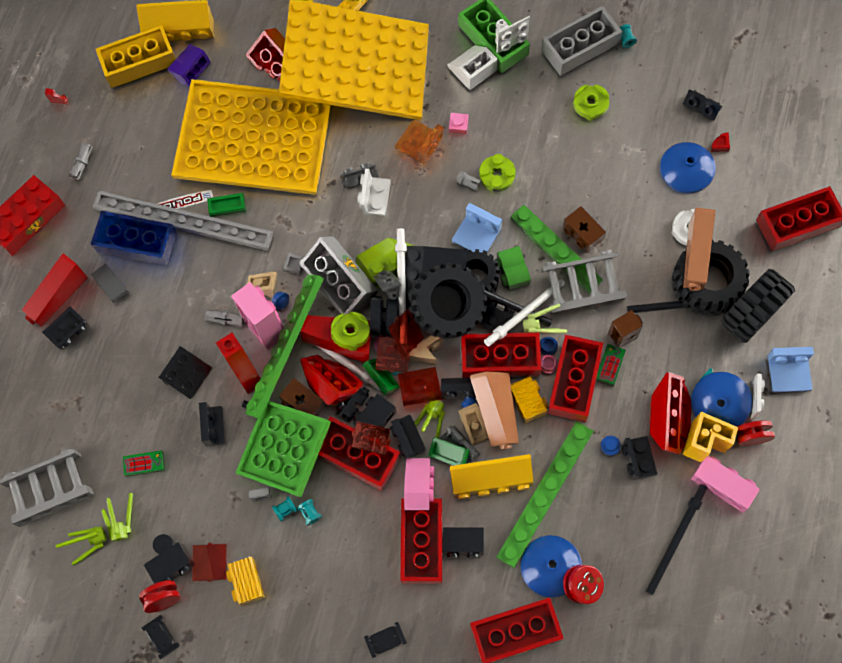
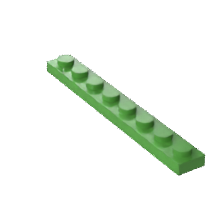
(284, 346)
(544, 494)

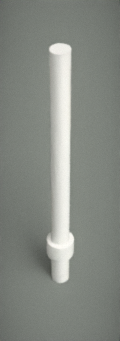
(401, 249)
(501, 331)
(364, 376)

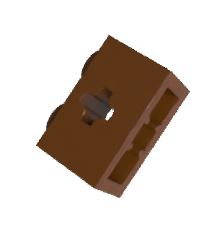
(583, 221)
(625, 329)
(296, 391)

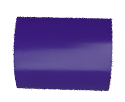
(189, 64)

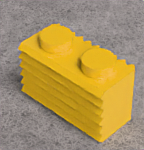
(528, 399)
(245, 581)

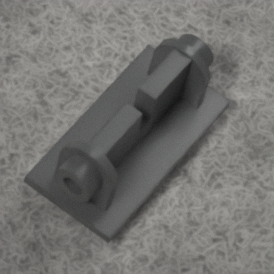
(351, 176)
(388, 282)
(455, 436)

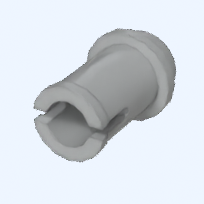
(468, 180)

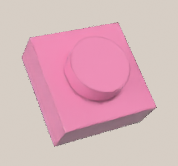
(458, 123)

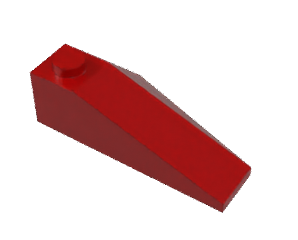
(268, 52)

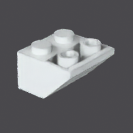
(474, 66)

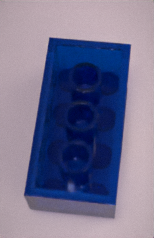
(134, 238)

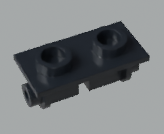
(702, 105)
(347, 407)

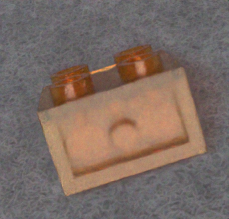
(420, 141)

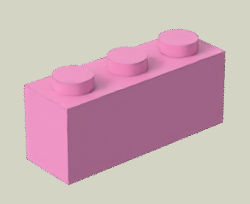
(726, 483)
(418, 484)

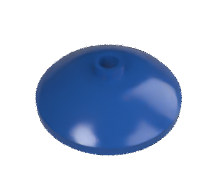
(687, 176)
(726, 387)
(535, 567)

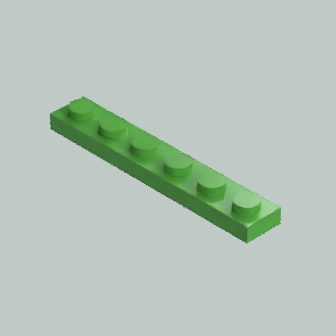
(551, 244)

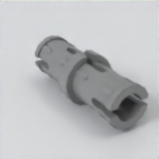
(80, 161)
(224, 318)

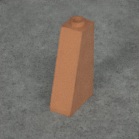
(699, 248)
(497, 407)

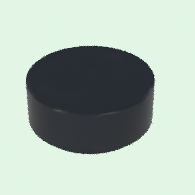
(162, 543)

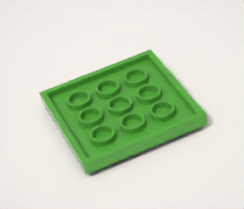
(283, 448)

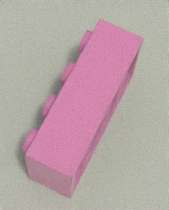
(258, 314)

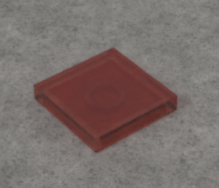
(419, 386)

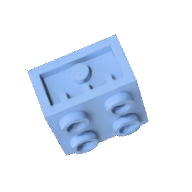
(477, 229)
(790, 369)

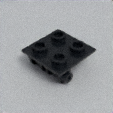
(185, 372)

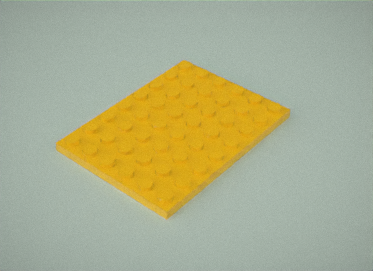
(354, 59)
(251, 138)

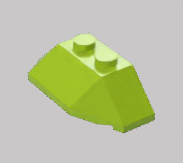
(378, 259)

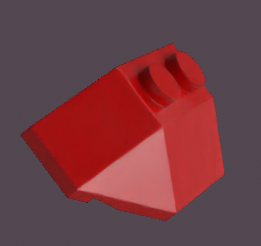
(329, 379)
(670, 413)

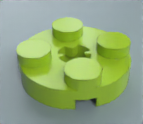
(587, 110)
(497, 182)
(350, 340)

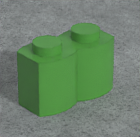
(513, 268)

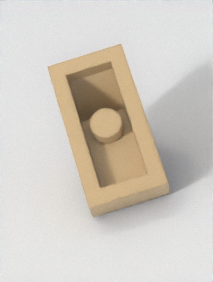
(266, 282)
(422, 352)
(473, 424)

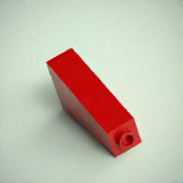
(54, 290)
(317, 332)
(239, 362)

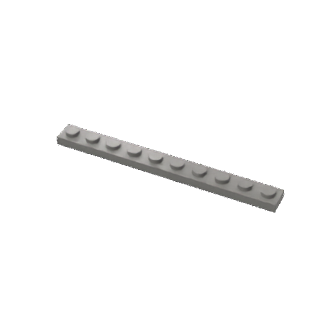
(185, 220)

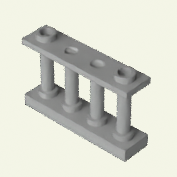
(596, 296)
(61, 499)

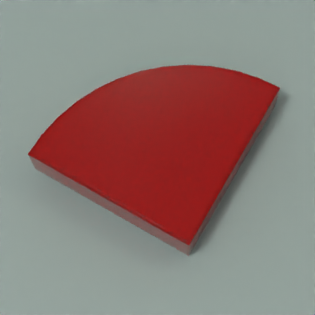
(54, 97)
(721, 143)

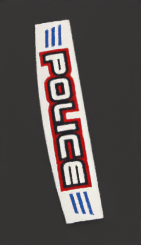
(187, 200)

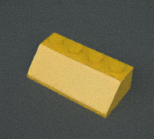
(179, 19)
(136, 56)
(491, 476)

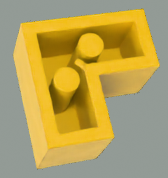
(708, 433)

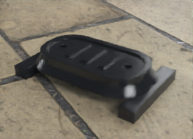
(160, 636)
(385, 640)

